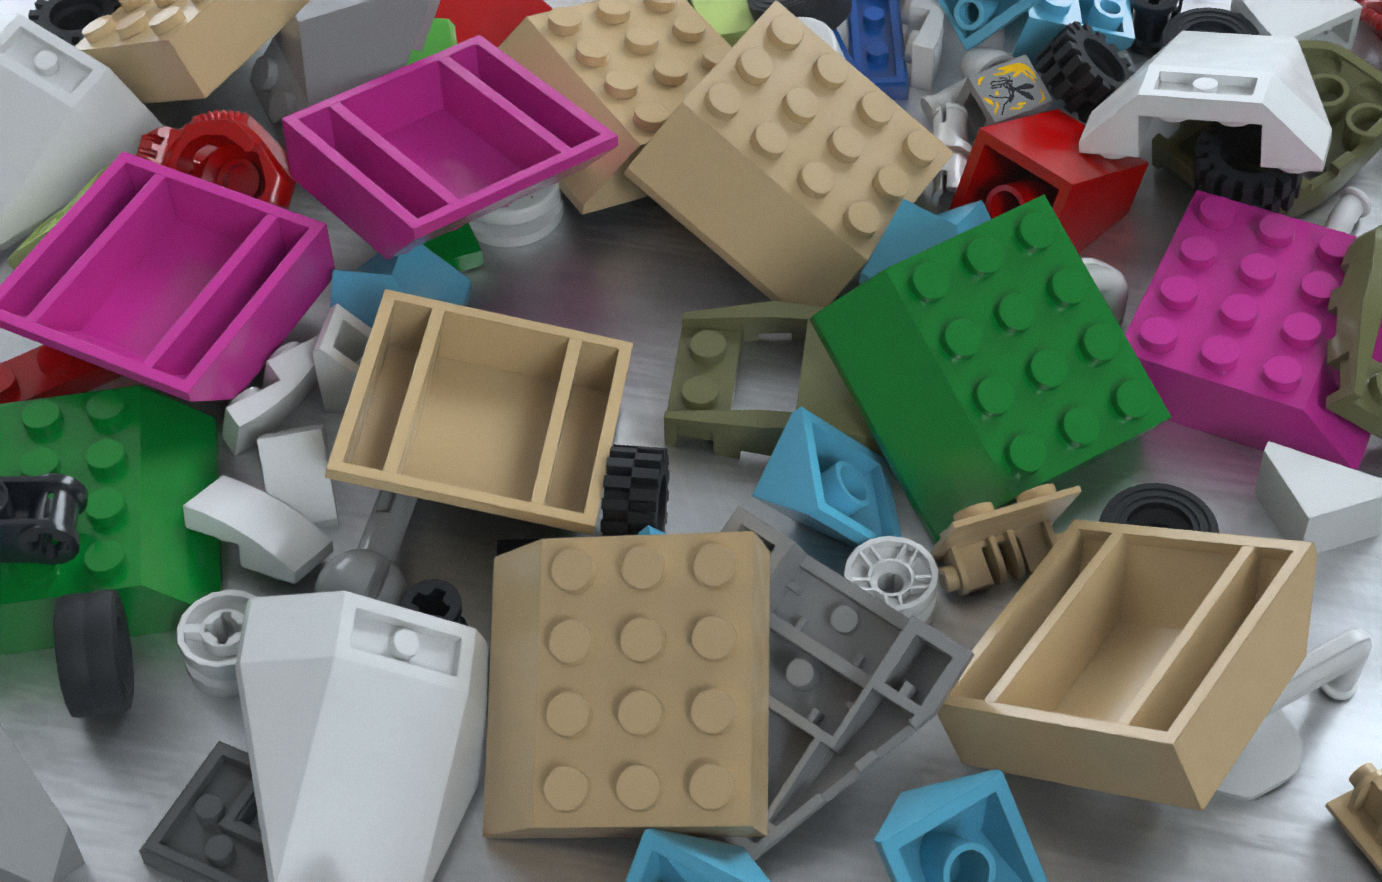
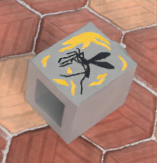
(1004, 94)

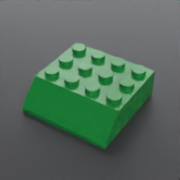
(989, 365)
(140, 466)

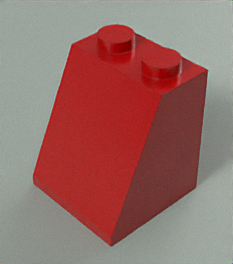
(1041, 157)

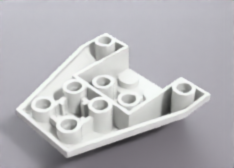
(1225, 81)
(57, 124)
(360, 734)

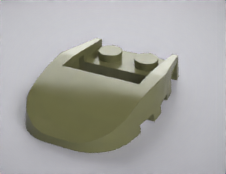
(1353, 105)
(1359, 316)
(709, 371)

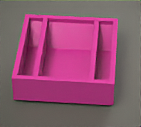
(438, 145)
(169, 280)
(1244, 327)

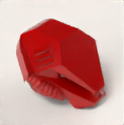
(226, 151)

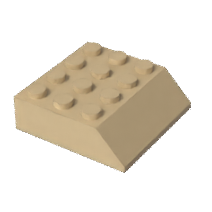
(182, 45)
(622, 67)
(788, 162)
(483, 412)
(1136, 660)
(629, 687)

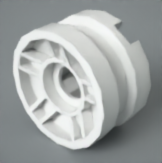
(897, 566)
(199, 635)

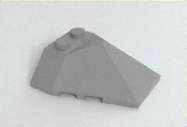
(335, 49)
(842, 681)

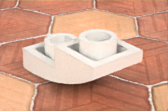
(924, 41)
(286, 383)
(268, 532)

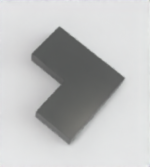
(208, 826)

